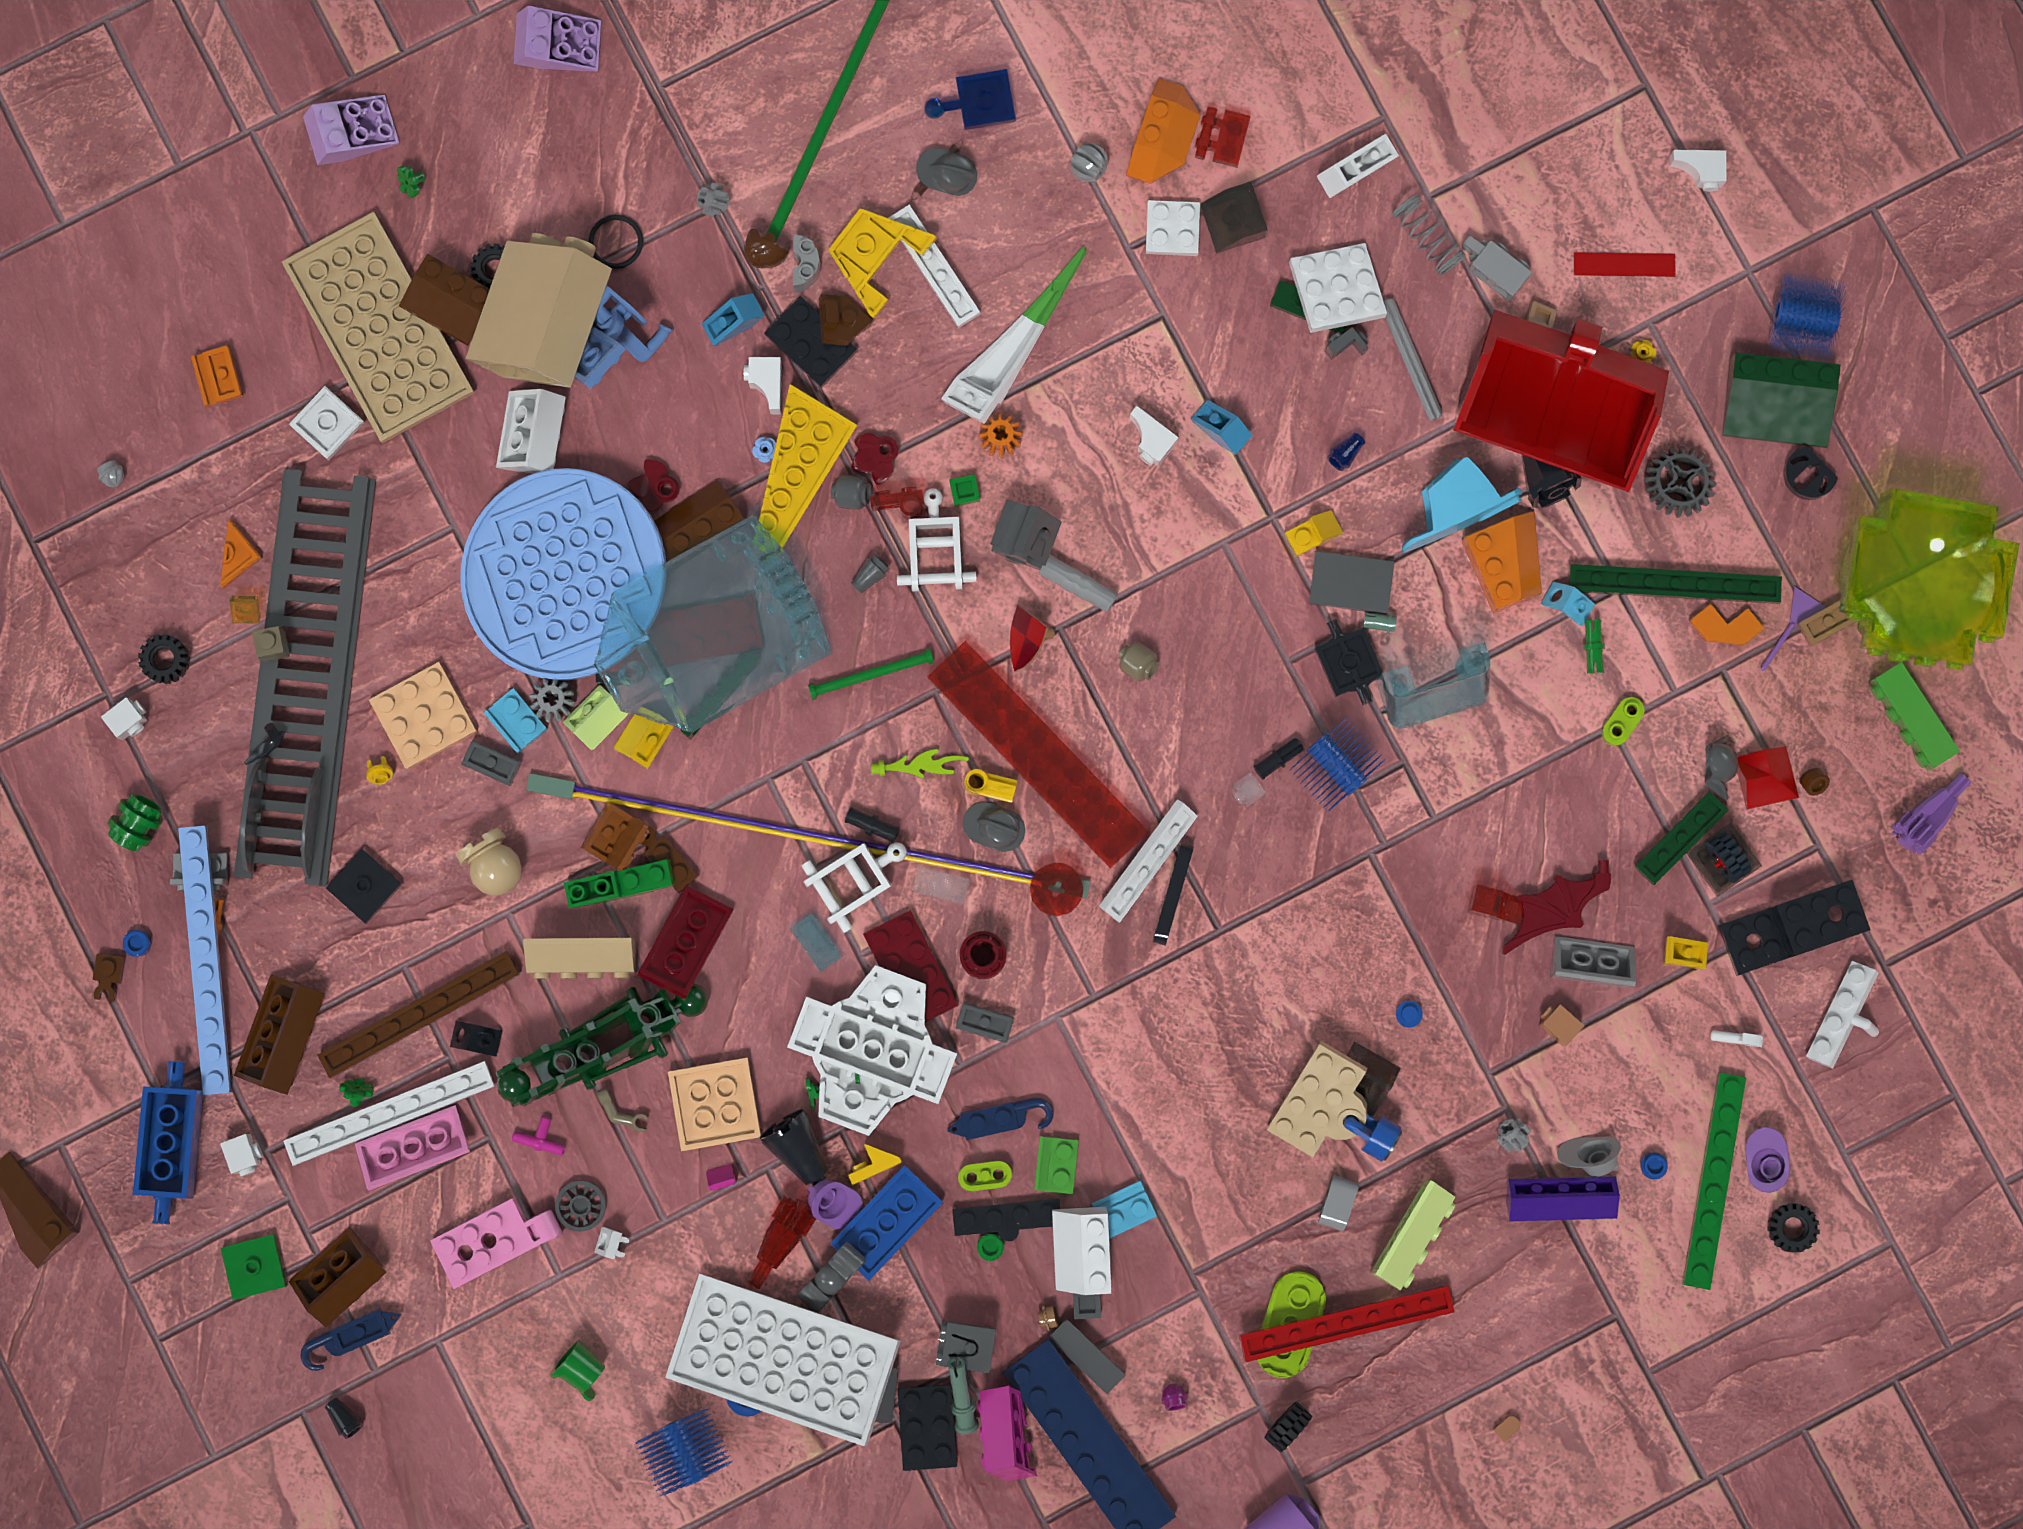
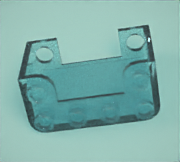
(1411, 707)

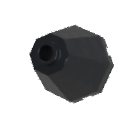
(1547, 483)

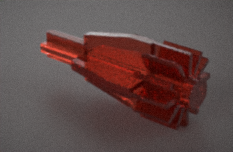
(783, 1234)

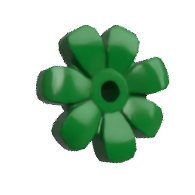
(409, 181)
(356, 1090)

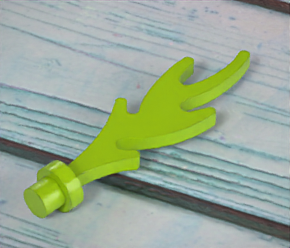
(922, 762)

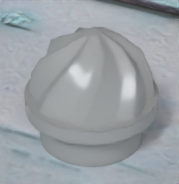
(111, 474)

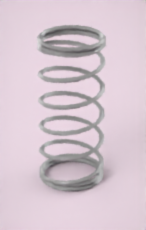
(1410, 205)

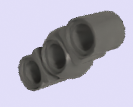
(831, 1277)

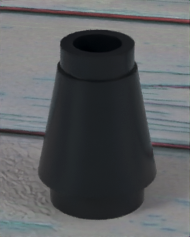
(343, 1418)

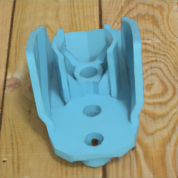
(1458, 500)

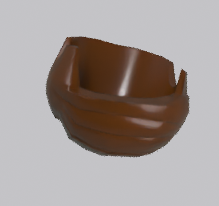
(763, 251)

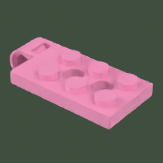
(513, 1239)

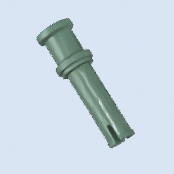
(963, 1405)

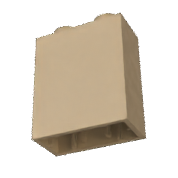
(540, 310)

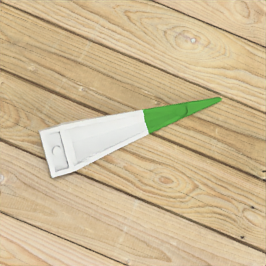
(991, 375)

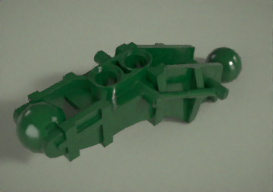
(662, 1013)

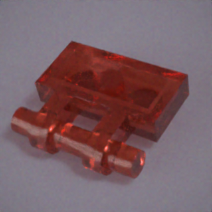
(1230, 140)

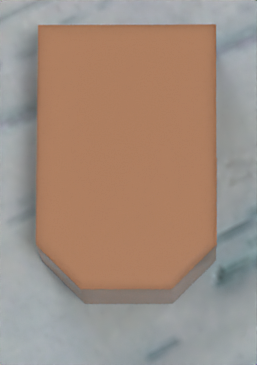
(1507, 1427)

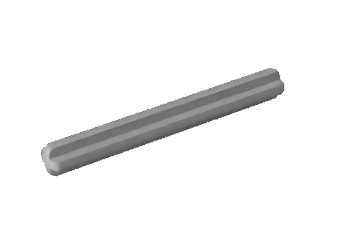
(1412, 361)

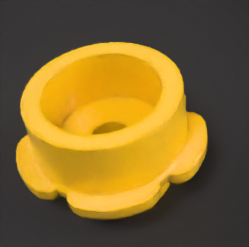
(1645, 345)

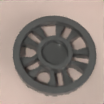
(580, 1206)

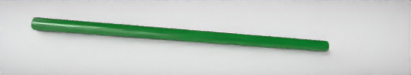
(827, 118)

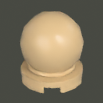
(493, 866)

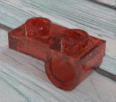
(885, 500)

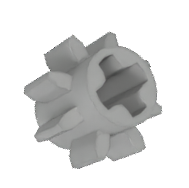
(712, 199)
(1513, 1135)

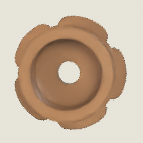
(1048, 1317)

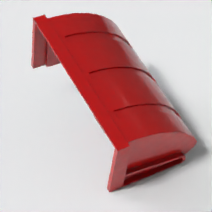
(1563, 399)

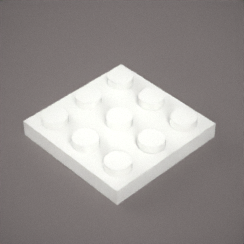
(1337, 288)

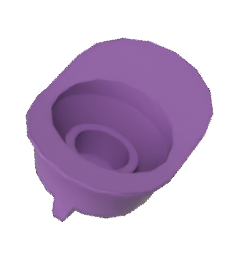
(1767, 1160)
(834, 1203)

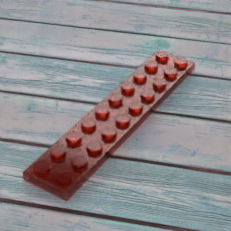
(1037, 754)

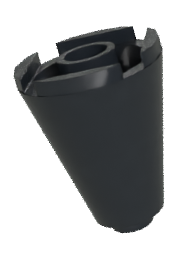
(796, 1147)

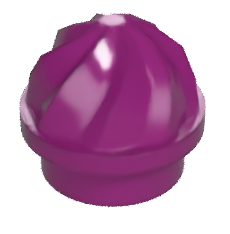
(1174, 1397)

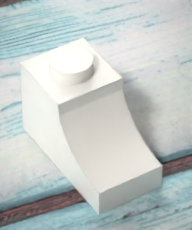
(1704, 166)
(766, 376)
(1155, 438)

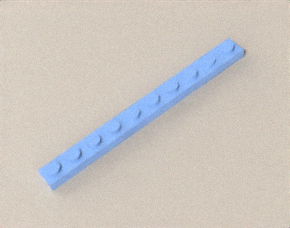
(205, 960)

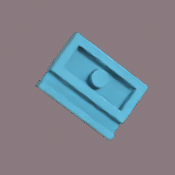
(515, 720)
(1127, 1208)

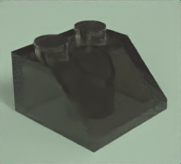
(1234, 217)
(1378, 1078)

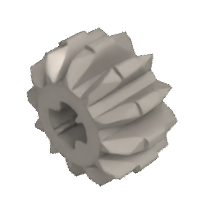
(546, 708)

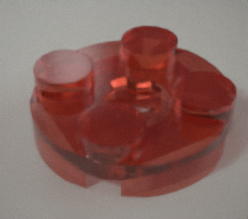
(1070, 883)

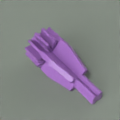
(1919, 826)

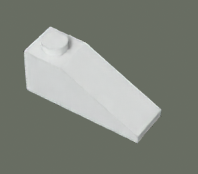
(1357, 165)

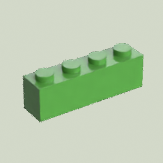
(1914, 717)

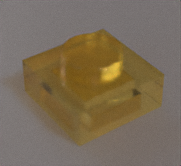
(245, 609)

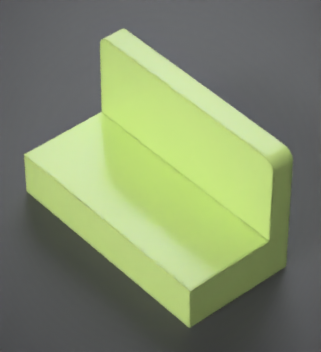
(595, 718)

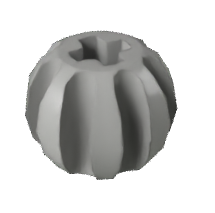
(1089, 162)

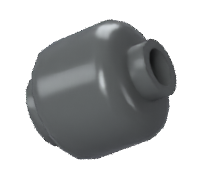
(851, 492)

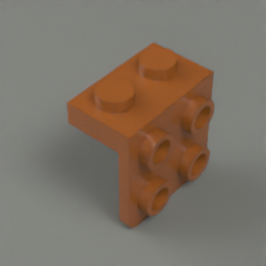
(615, 837)

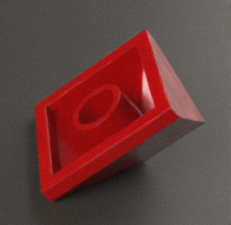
(1766, 777)

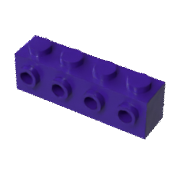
(1562, 1199)

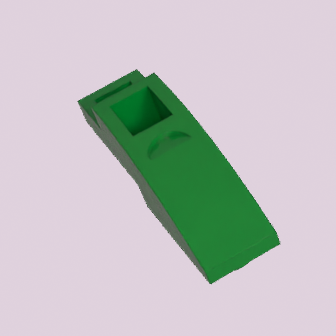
(619, 884)

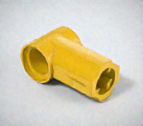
(993, 786)

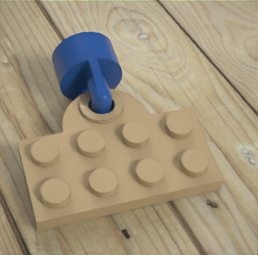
(1327, 1105)

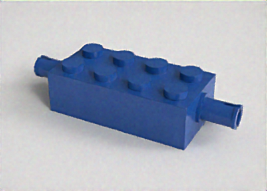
(168, 1142)

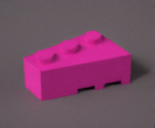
(1003, 1434)

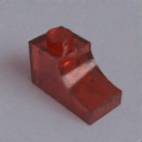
(1495, 905)

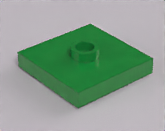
(253, 1267)

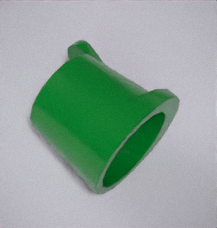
(579, 1369)

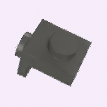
(1340, 342)

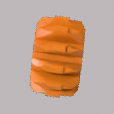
(1004, 444)

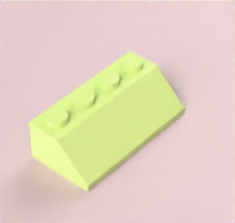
(1413, 1234)

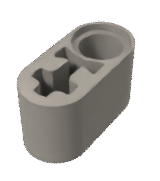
(1338, 1203)

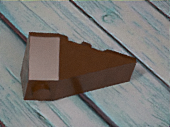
(33, 1216)

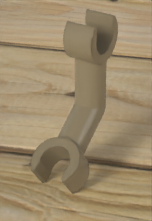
(612, 1113)

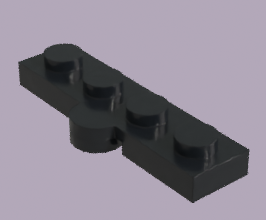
(1004, 1218)

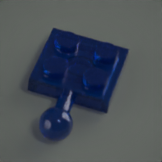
(983, 100)

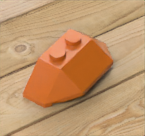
(1164, 133)

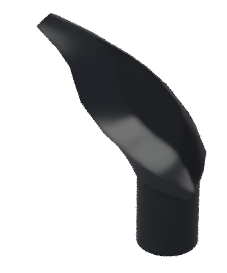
(268, 745)

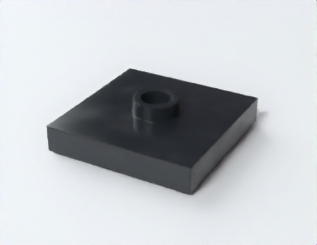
(364, 886)

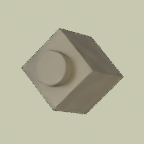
(271, 644)

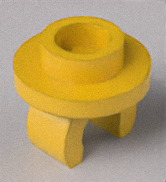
(379, 773)

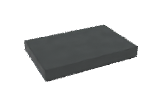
(1351, 582)

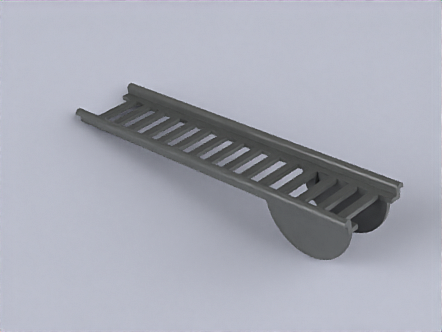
(324, 784)

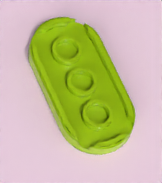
(1292, 1299)

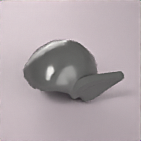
(1720, 766)

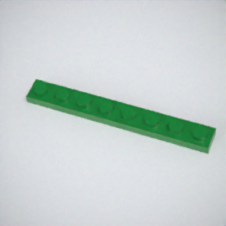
(1714, 1181)

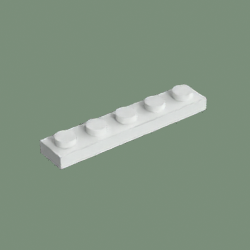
(939, 274)
(1148, 861)

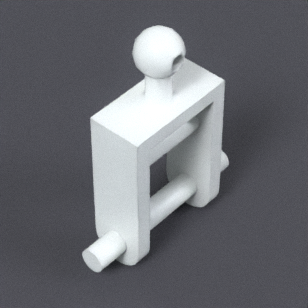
(935, 522)
(868, 893)

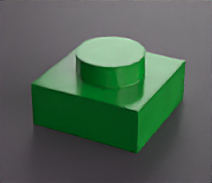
(964, 490)

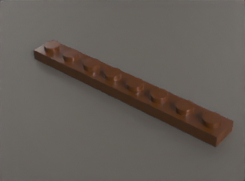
(418, 1014)

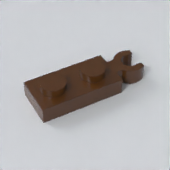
(663, 850)

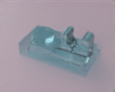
(816, 942)

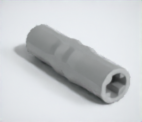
(1078, 583)

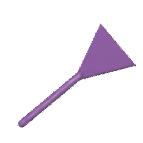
(1802, 608)

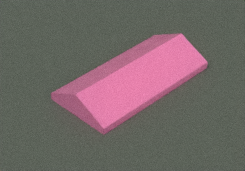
(412, 1147)

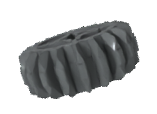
(1674, 471)

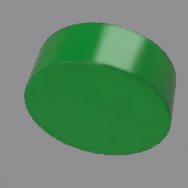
(990, 1247)

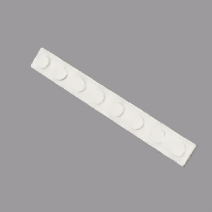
(389, 1113)

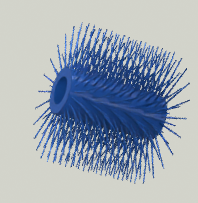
(1807, 315)
(1338, 765)
(683, 1452)

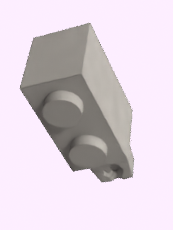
(1497, 267)

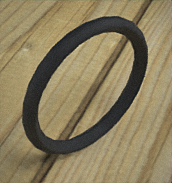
(635, 227)

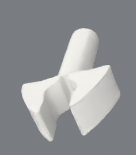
(1737, 1038)

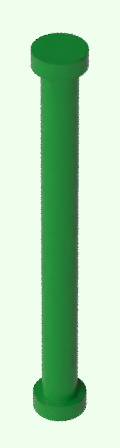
(870, 674)

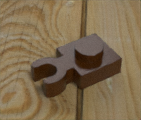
(108, 971)

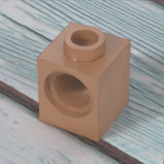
(1560, 1024)

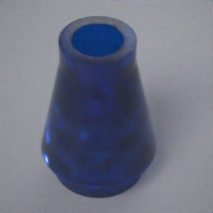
(1345, 452)

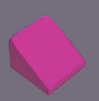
(721, 1177)

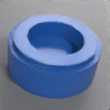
(136, 943)

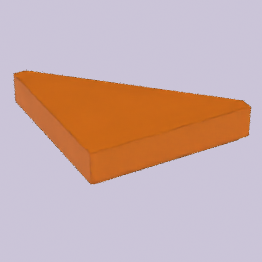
(237, 555)

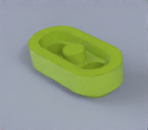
(1623, 720)
(984, 1176)

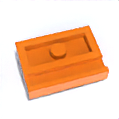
(216, 376)

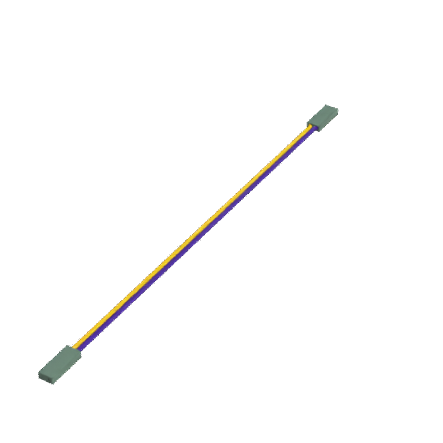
(565, 789)

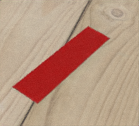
(1624, 264)

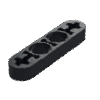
(1173, 894)

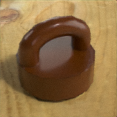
(1814, 781)

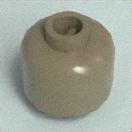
(1138, 661)

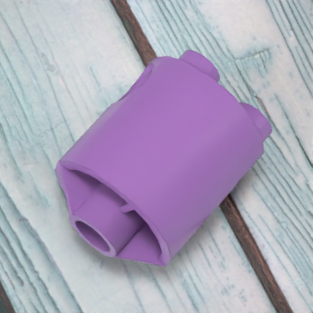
(1287, 1513)

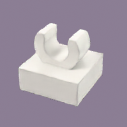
(609, 1242)

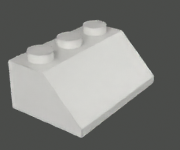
(530, 431)
(1082, 1250)

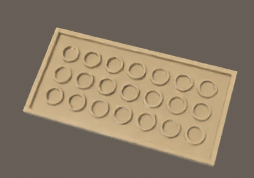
(387, 355)

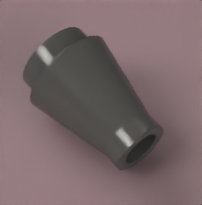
(871, 572)

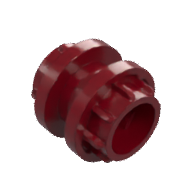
(989, 970)

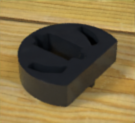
(1811, 491)

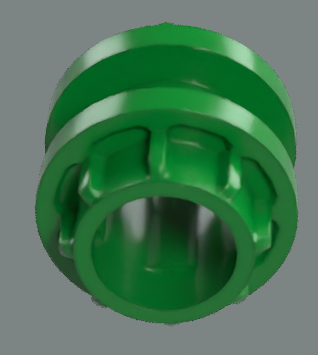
(132, 826)

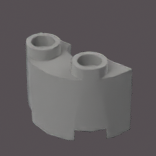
(810, 266)

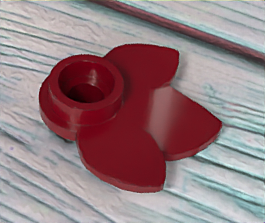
(872, 459)
(650, 485)

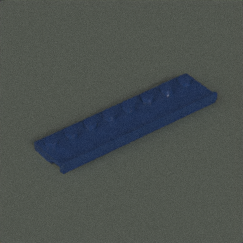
(1087, 1441)

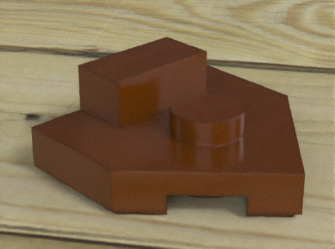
(840, 320)

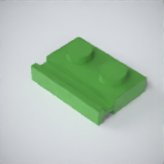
(1056, 1165)

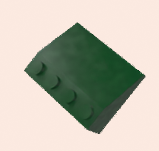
(1780, 399)

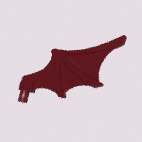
(1558, 905)

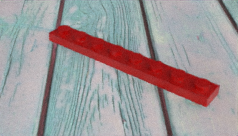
(1346, 1323)

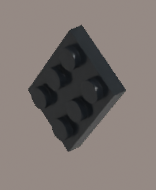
(799, 338)
(927, 1427)

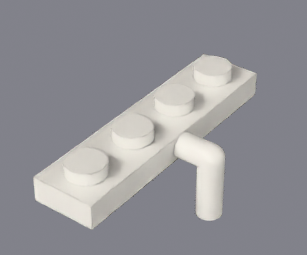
(1844, 1015)

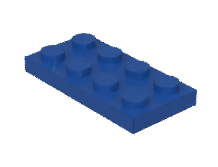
(889, 1220)

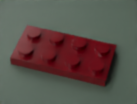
(685, 942)
(903, 949)

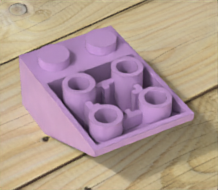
(556, 40)
(349, 128)

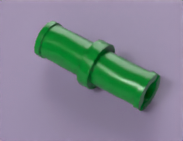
(1594, 646)

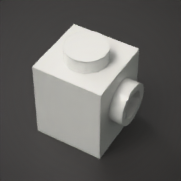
(125, 718)
(242, 1154)

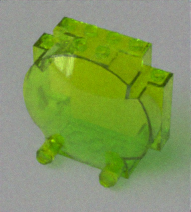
(1927, 579)

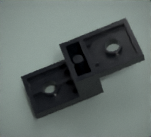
(1794, 927)

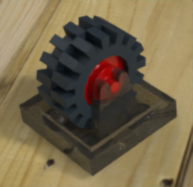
(1724, 859)

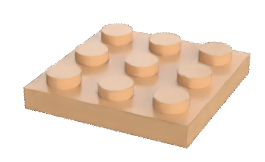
(423, 715)
(714, 1104)

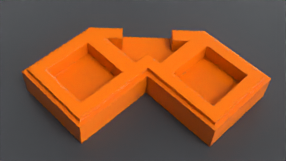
(1715, 629)

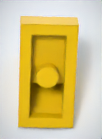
(1313, 533)
(1685, 953)
(880, 1162)

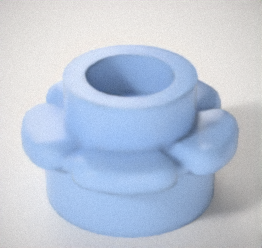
(758, 451)

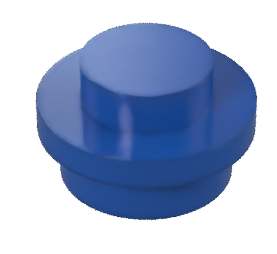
(1409, 1014)
(1654, 1166)

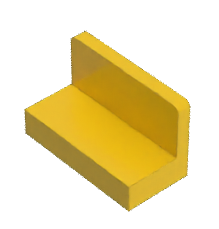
(642, 739)

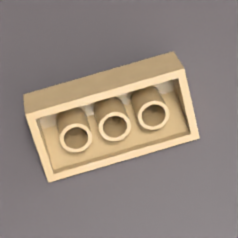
(580, 956)

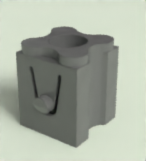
(1025, 534)
(967, 1342)

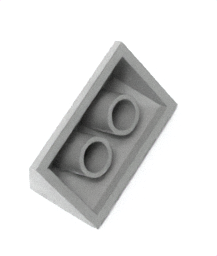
(1593, 962)

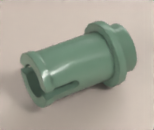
(1380, 622)

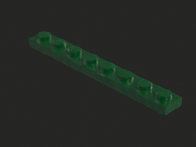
(1675, 584)

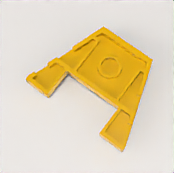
(866, 246)

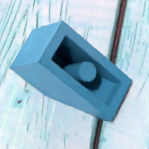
(733, 318)
(1222, 426)

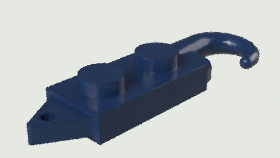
(999, 1118)
(350, 1336)

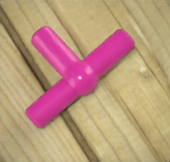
(538, 1142)

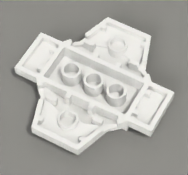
(882, 1040)

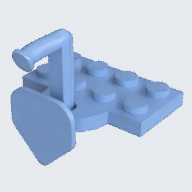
(603, 349)

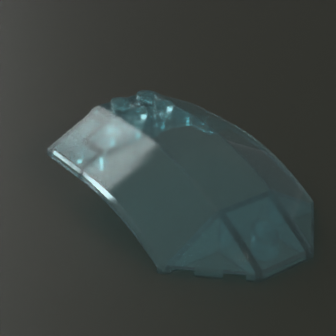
(709, 630)

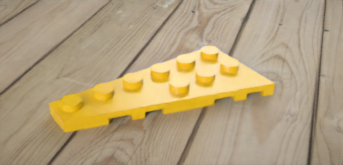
(804, 453)

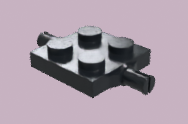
(1349, 662)

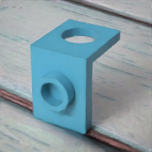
(1571, 603)

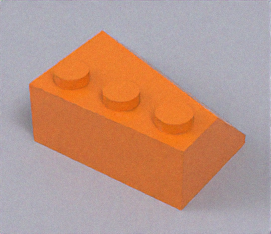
(1506, 561)

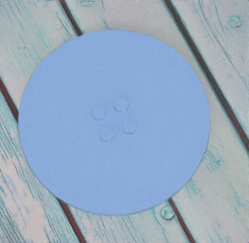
(547, 565)

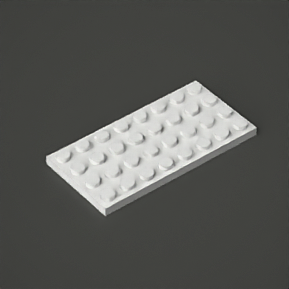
(783, 1359)

